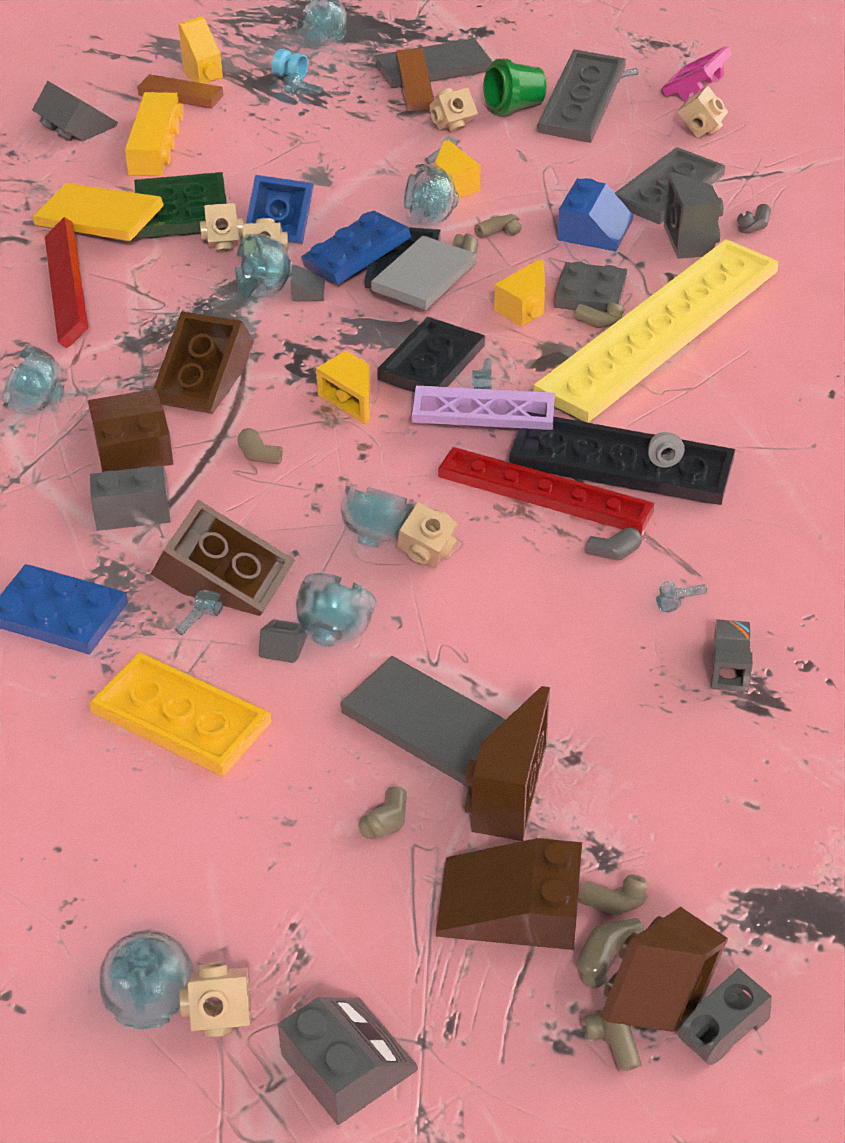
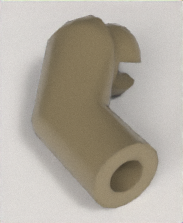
(498, 224)
(466, 242)
(599, 318)
(255, 450)
(387, 818)
(616, 901)
(617, 1035)

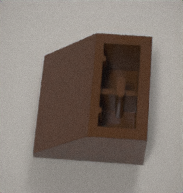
(663, 972)

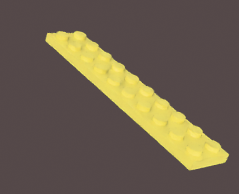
(655, 330)

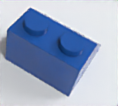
(593, 216)

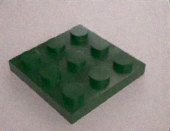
(182, 201)

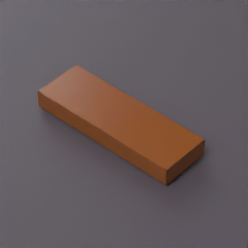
(414, 79)
(187, 91)

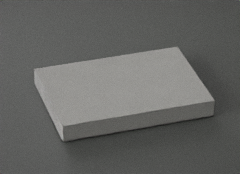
(423, 272)

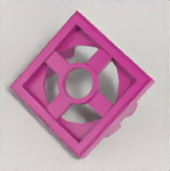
(689, 78)

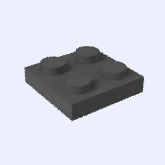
(590, 286)

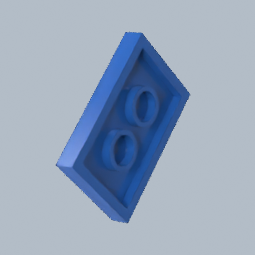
(355, 246)
(59, 608)

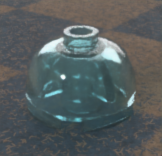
(323, 22)
(430, 196)
(263, 266)
(33, 383)
(374, 514)
(333, 610)
(144, 978)

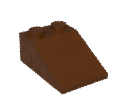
(202, 361)
(131, 431)
(224, 559)
(509, 770)
(513, 894)

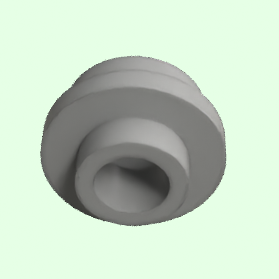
(662, 441)

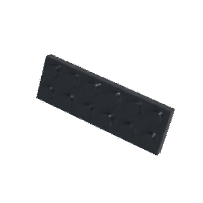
(622, 459)

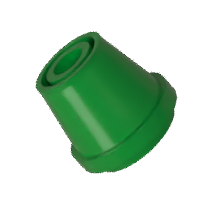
(513, 86)

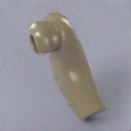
(601, 948)

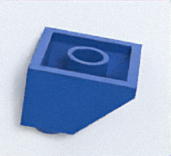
(284, 202)

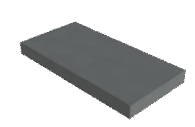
(442, 61)
(581, 96)
(648, 191)
(422, 716)

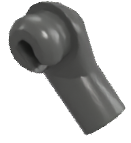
(750, 223)
(617, 546)

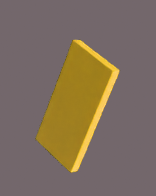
(99, 211)
(181, 713)

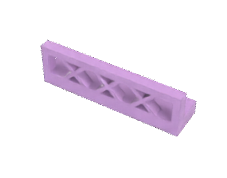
(483, 407)

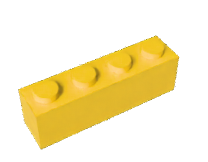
(153, 134)

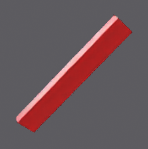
(66, 283)
(546, 490)

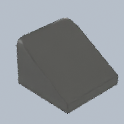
(306, 285)
(282, 640)

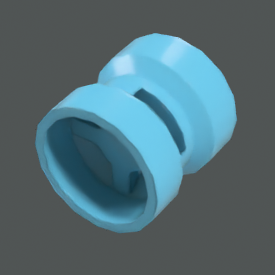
(286, 63)

